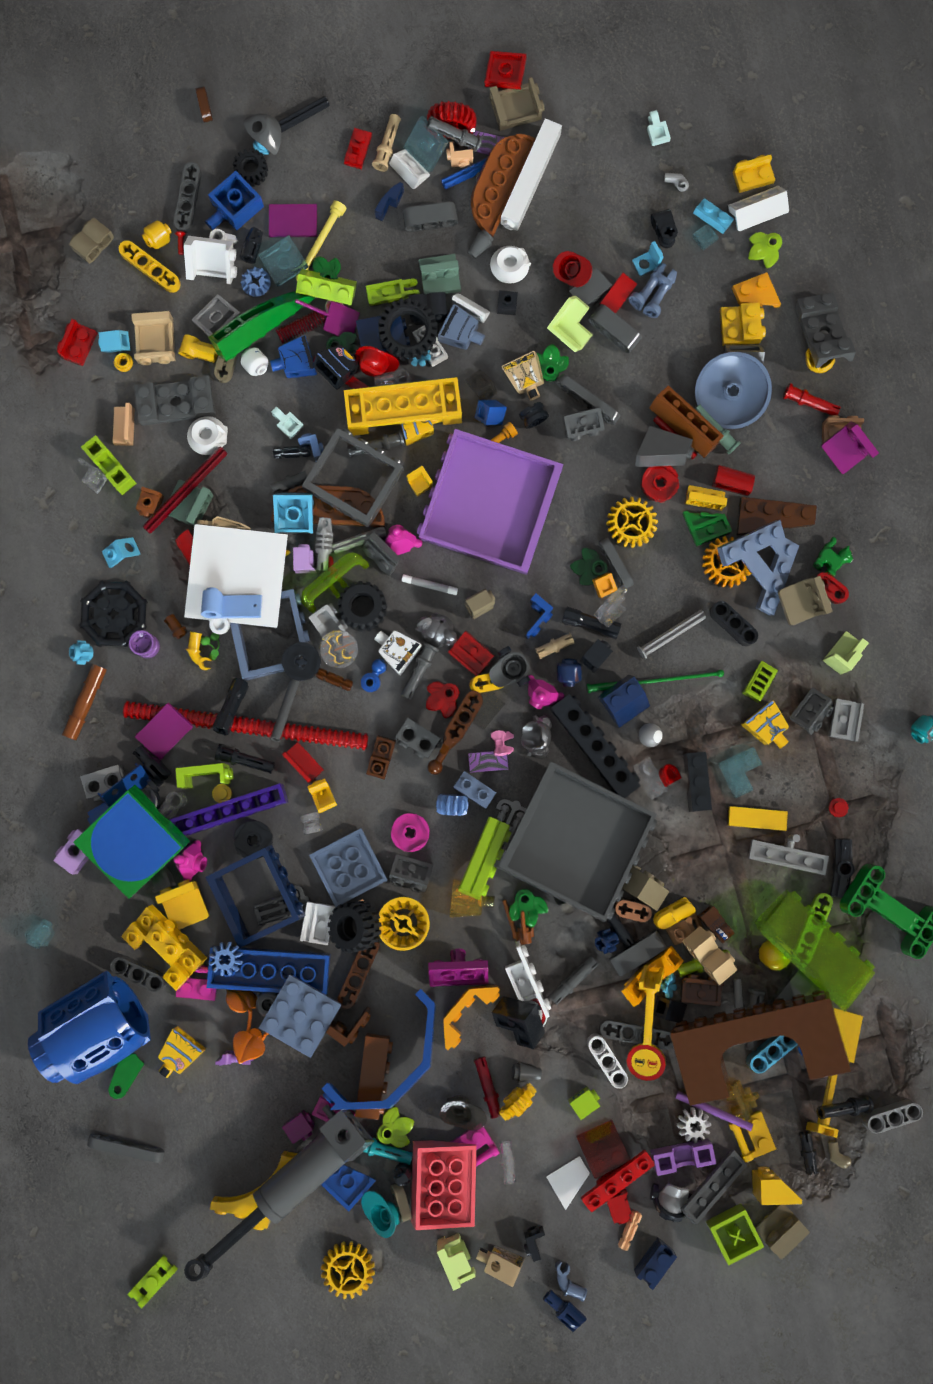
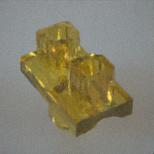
(744, 1109)

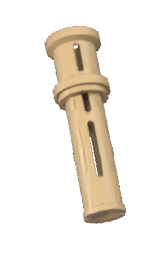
(384, 150)

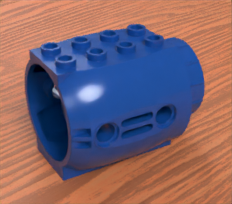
(89, 1030)

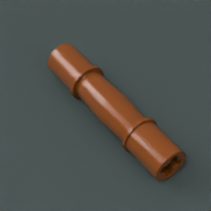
(84, 702)

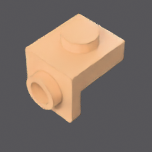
(459, 158)

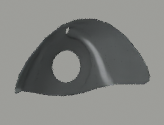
(270, 133)

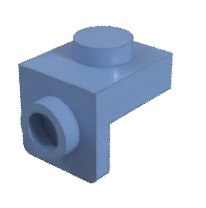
(309, 439)

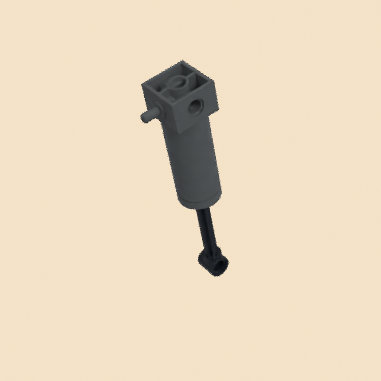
(294, 1181)

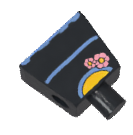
(336, 365)

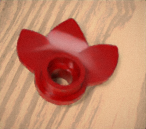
(440, 700)

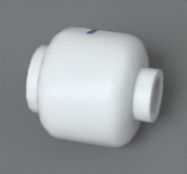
(254, 361)

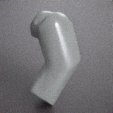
(678, 180)

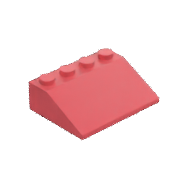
(443, 1185)

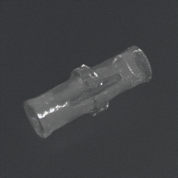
(507, 1162)

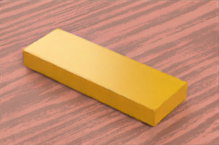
(757, 818)

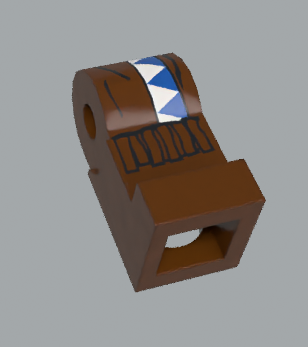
(716, 924)

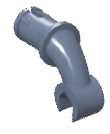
(565, 1284)

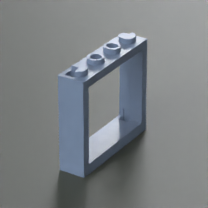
(303, 636)

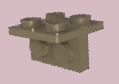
(781, 1230)

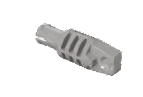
(323, 542)

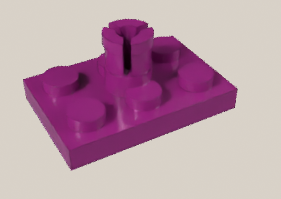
(458, 971)

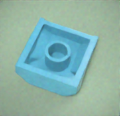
(293, 512)

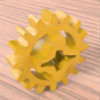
(517, 1101)

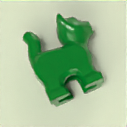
(831, 559)

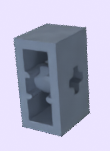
(474, 790)

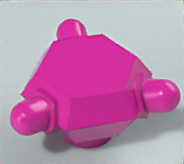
(401, 540)
(542, 693)
(190, 861)

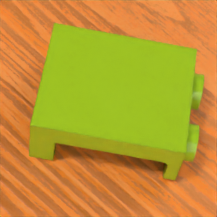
(185, 774)

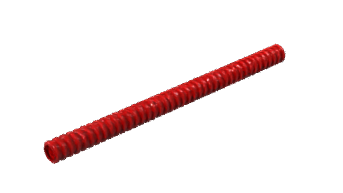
(255, 726)

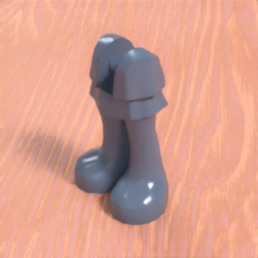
(664, 283)

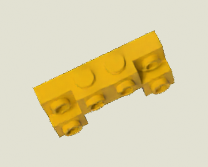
(168, 943)

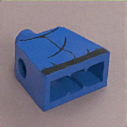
(295, 359)

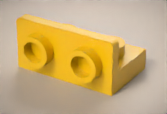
(753, 173)
(705, 498)

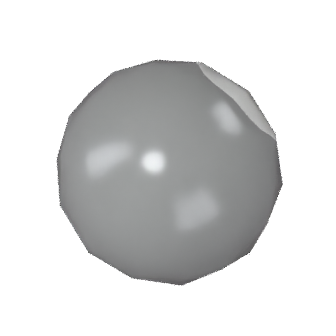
(650, 735)

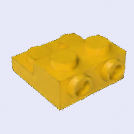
(742, 324)

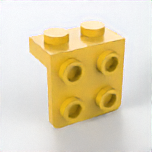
(183, 904)

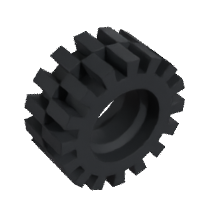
(251, 157)

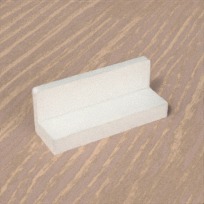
(759, 207)

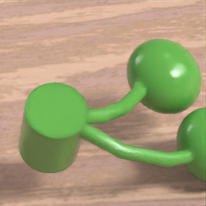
(206, 641)

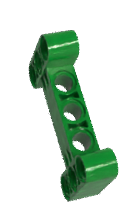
(890, 910)

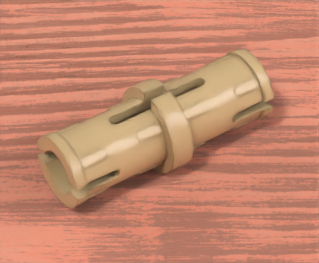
(554, 645)

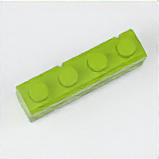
(484, 858)

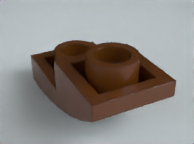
(381, 757)

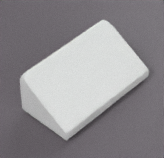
(409, 168)
(470, 307)

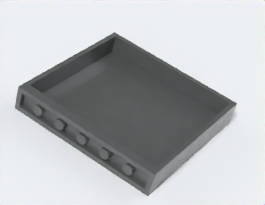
(578, 842)

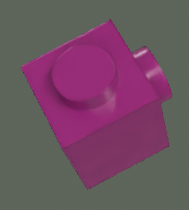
(299, 1126)

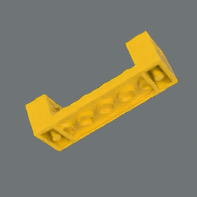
(403, 404)

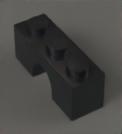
(699, 788)

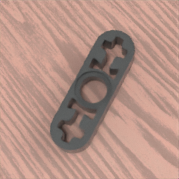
(615, 562)

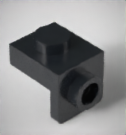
(531, 1247)

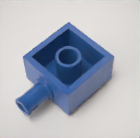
(234, 202)

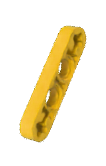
(149, 266)

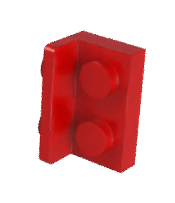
(76, 342)

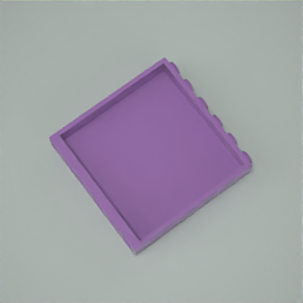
(489, 501)

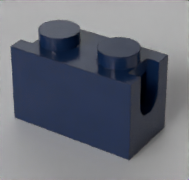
(655, 1263)

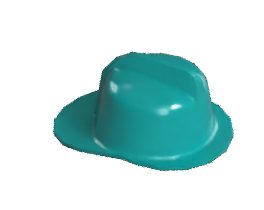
(381, 1213)

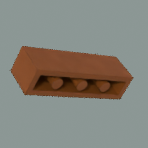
(686, 421)
(373, 1073)

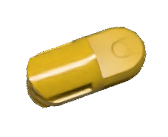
(673, 913)

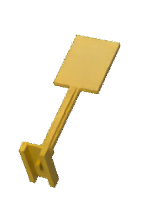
(850, 1029)

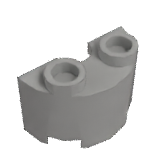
(326, 621)

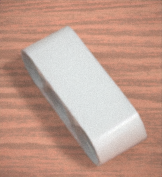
(611, 1069)

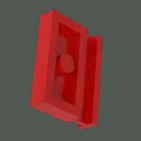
(471, 653)

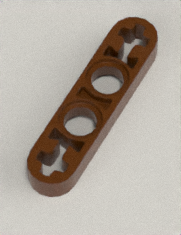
(361, 973)

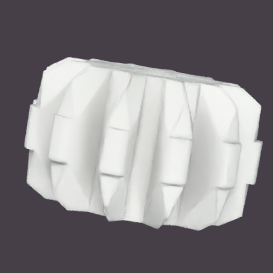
(693, 1117)

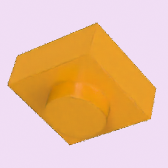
(604, 585)

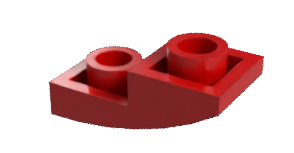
(619, 293)

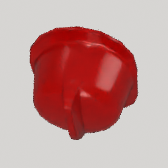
(572, 269)
(375, 362)

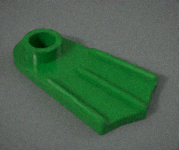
(125, 1075)

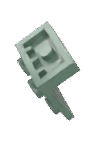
(193, 506)

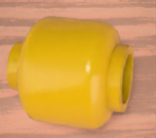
(156, 234)

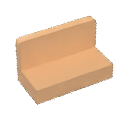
(123, 425)

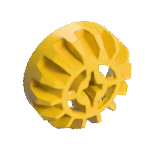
(417, 934)

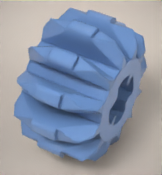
(452, 804)
(218, 958)

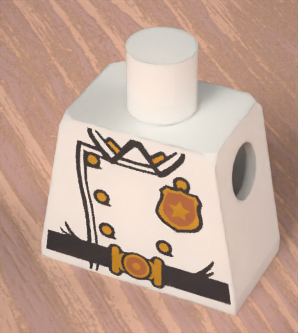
(397, 650)

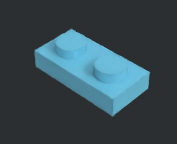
(713, 216)

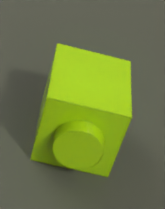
(584, 1102)

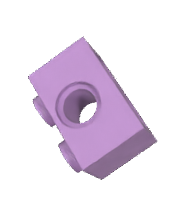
(67, 859)

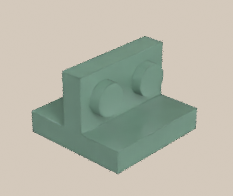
(440, 274)

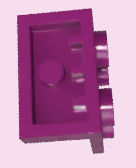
(848, 447)

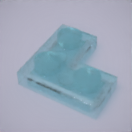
(735, 768)

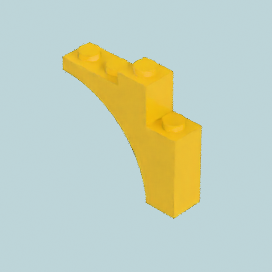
(245, 1204)

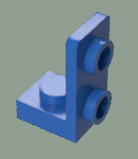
(539, 605)

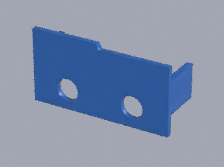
(124, 785)

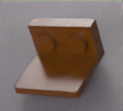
(341, 1035)

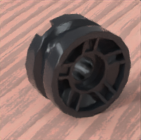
(533, 415)

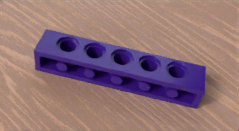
(231, 810)

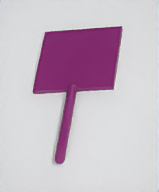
(338, 318)

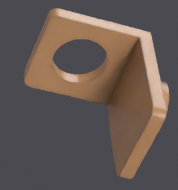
(683, 929)

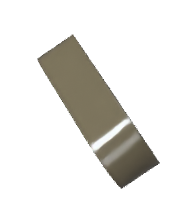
(230, 366)
(401, 1202)

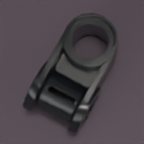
(664, 227)

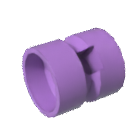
(144, 644)

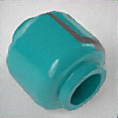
(923, 729)

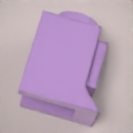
(303, 559)

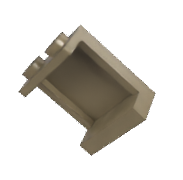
(516, 106)

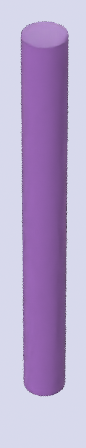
(717, 1112)

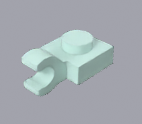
(657, 130)
(288, 423)

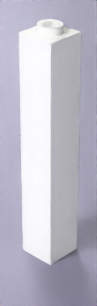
(531, 175)

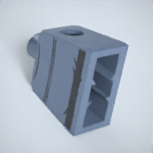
(460, 329)

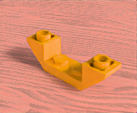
(485, 993)

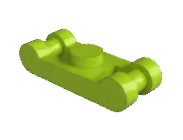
(152, 1281)

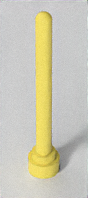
(336, 211)

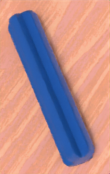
(462, 174)

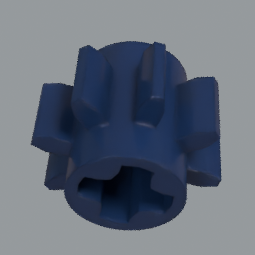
(606, 941)

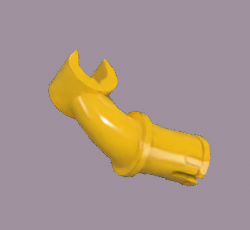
(193, 650)

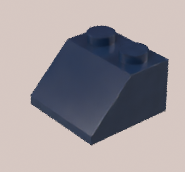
(624, 700)

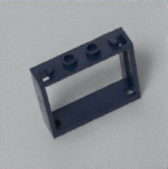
(229, 908)

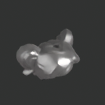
(435, 632)
(537, 736)

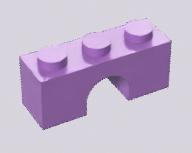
(672, 1157)

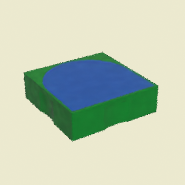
(131, 841)

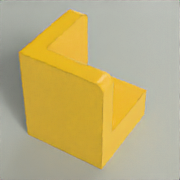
(419, 481)

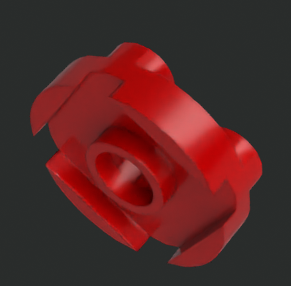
(650, 487)

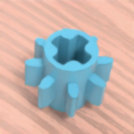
(81, 652)

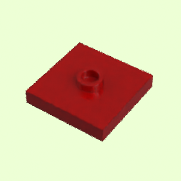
(505, 70)

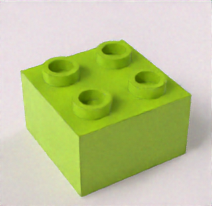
(735, 1234)

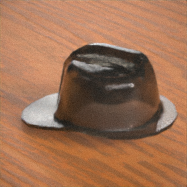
(461, 1113)

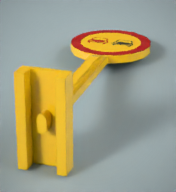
(646, 1059)

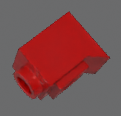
(619, 1207)

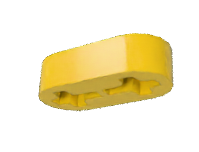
(485, 688)

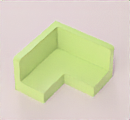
(567, 325)
(845, 653)

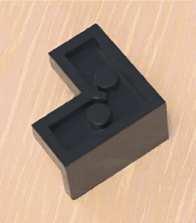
(520, 1018)

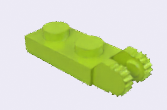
(390, 291)

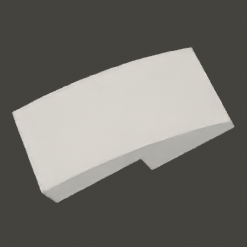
(437, 353)

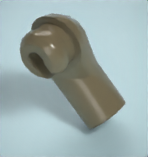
(836, 1157)

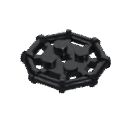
(105, 606)

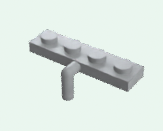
(788, 856)

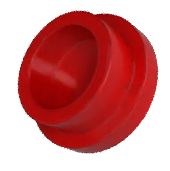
(838, 807)

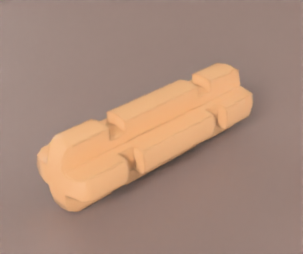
(630, 1230)

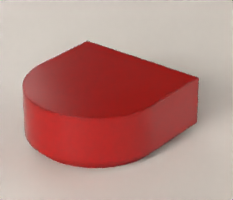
(669, 774)

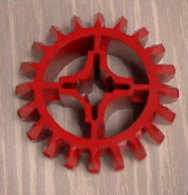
(454, 114)

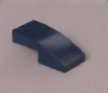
(391, 198)

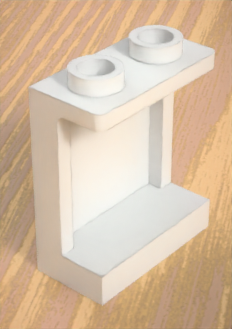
(209, 258)

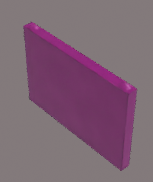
(293, 220)
(164, 731)

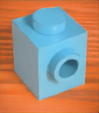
(114, 341)

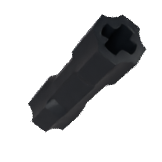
(579, 619)
(230, 707)

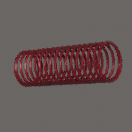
(299, 321)

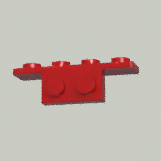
(617, 1180)

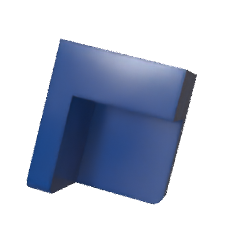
(490, 412)

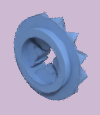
(253, 289)

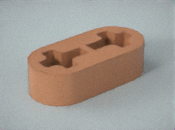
(634, 906)

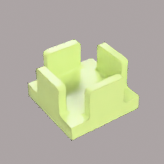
(455, 1259)

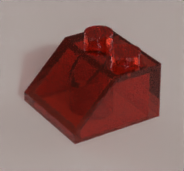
(603, 1149)

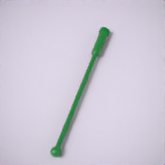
(604, 686)

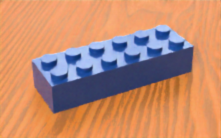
(268, 970)

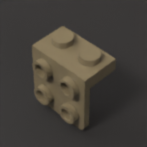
(804, 600)

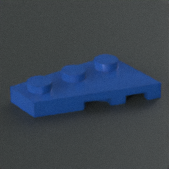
(348, 1186)

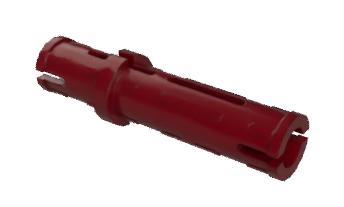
(490, 1094)

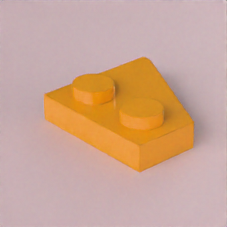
(757, 290)

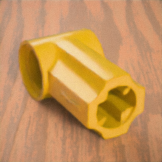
(194, 348)

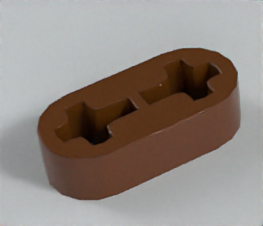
(204, 104)

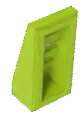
(752, 694)

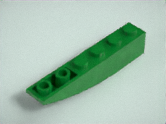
(255, 324)

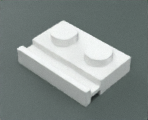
(316, 922)

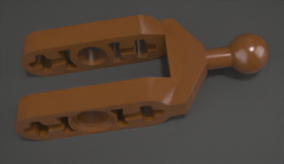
(435, 766)

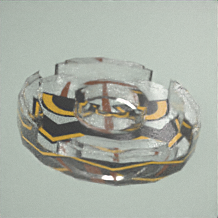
(338, 649)

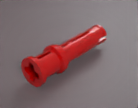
(803, 397)

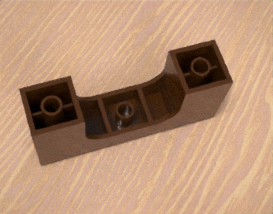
(804, 1019)

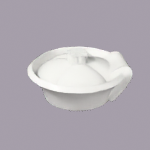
(510, 264)
(207, 435)

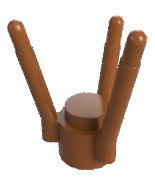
(523, 933)

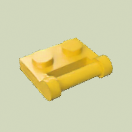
(759, 1136)

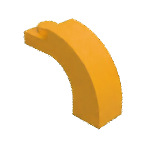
(668, 959)

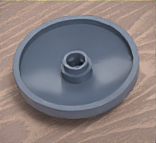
(734, 389)

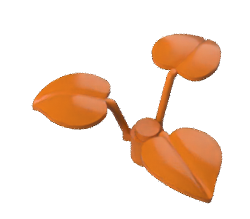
(247, 1043)

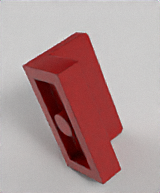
(303, 762)

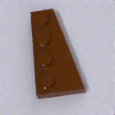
(760, 512)

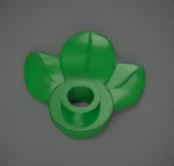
(326, 268)
(552, 360)
(533, 907)

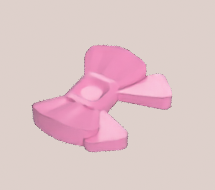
(499, 738)

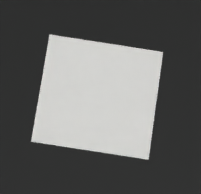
(237, 565)

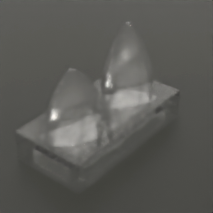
(649, 778)

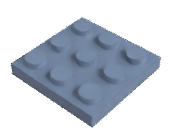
(348, 867)
(300, 1015)

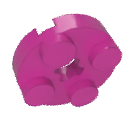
(400, 828)

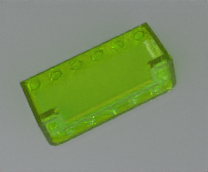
(815, 948)

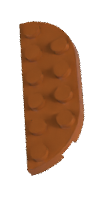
(498, 180)
(353, 496)

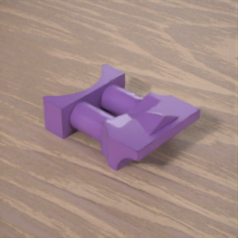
(229, 1057)

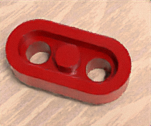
(833, 585)

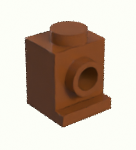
(155, 502)

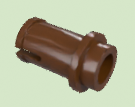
(175, 626)

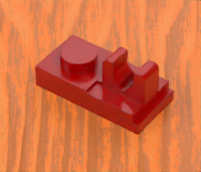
(358, 148)

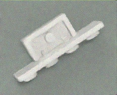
(524, 982)

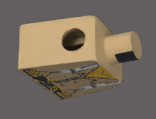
(525, 374)
(509, 1264)

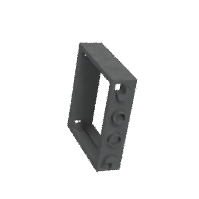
(338, 504)

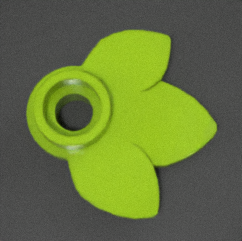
(763, 249)
(398, 1128)

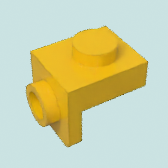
(322, 795)

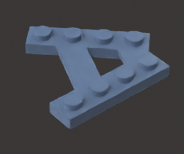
(771, 578)

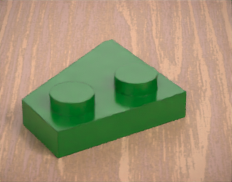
(706, 526)

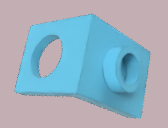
(653, 256)
(116, 551)

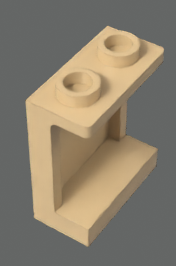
(154, 337)

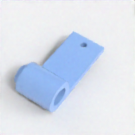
(230, 606)

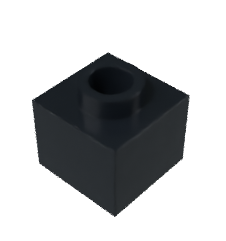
(504, 307)

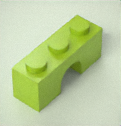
(335, 290)
(108, 465)

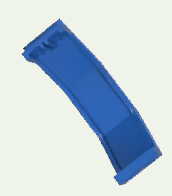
(332, 1095)

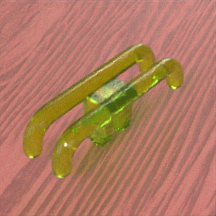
(329, 577)

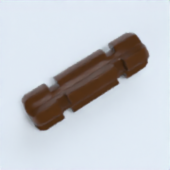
(334, 679)

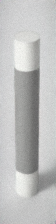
(429, 584)

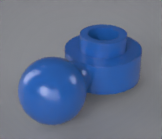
(378, 666)

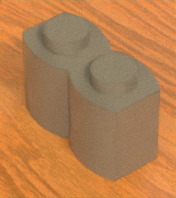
(91, 240)
(480, 603)

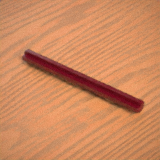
(185, 489)

